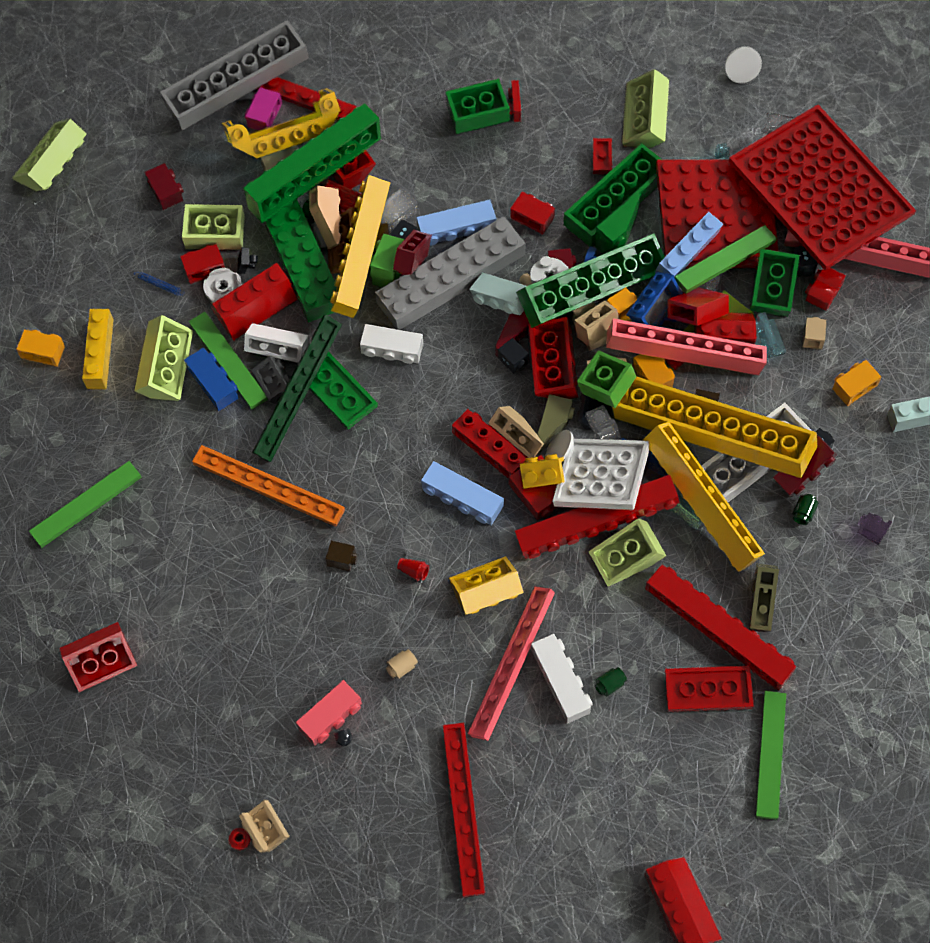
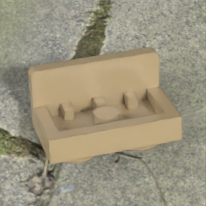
(264, 827)

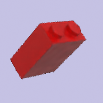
(698, 306)
(537, 499)

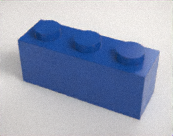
(212, 378)

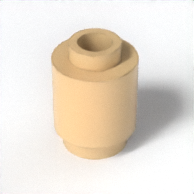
(401, 664)

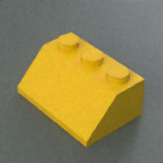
(486, 585)

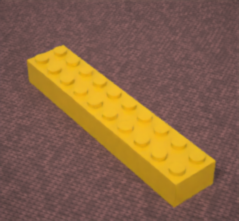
(719, 426)

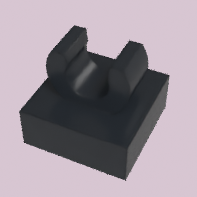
(246, 261)

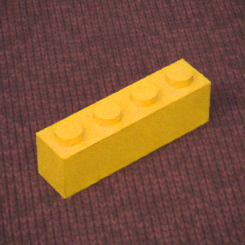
(98, 349)

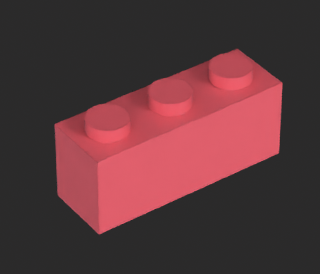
(329, 713)

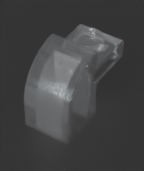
(602, 424)

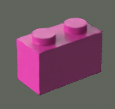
(263, 109)

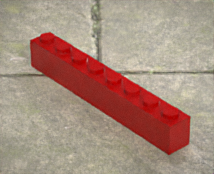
(588, 522)
(720, 627)

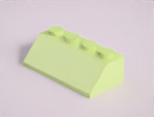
(646, 110)
(50, 155)
(162, 359)

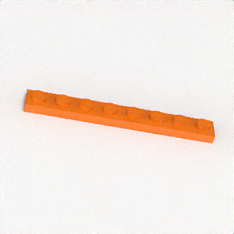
(268, 485)

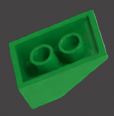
(617, 227)

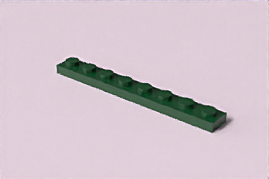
(297, 388)

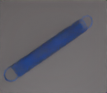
(160, 284)

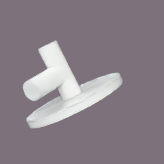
(743, 64)
(561, 444)

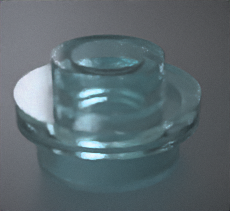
(722, 151)

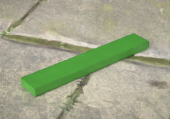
(725, 259)
(228, 359)
(85, 504)
(771, 755)

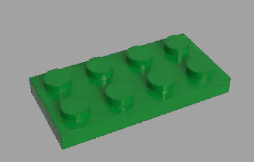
(341, 393)

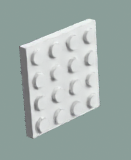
(602, 474)

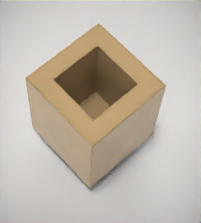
(814, 333)

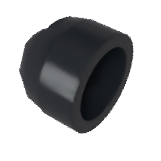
(343, 737)

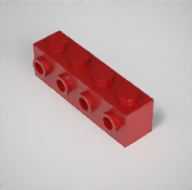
(488, 443)

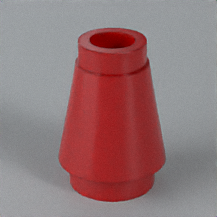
(414, 568)

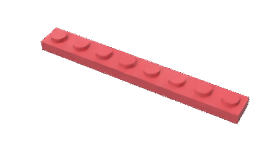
(511, 663)

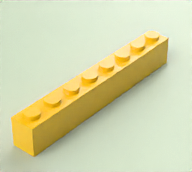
(360, 246)
(703, 496)

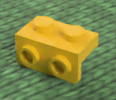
(542, 472)

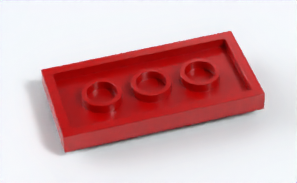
(708, 688)

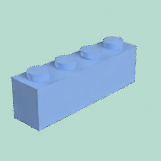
(457, 221)
(690, 245)
(462, 493)

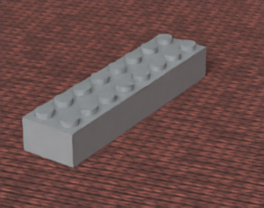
(234, 75)
(450, 273)

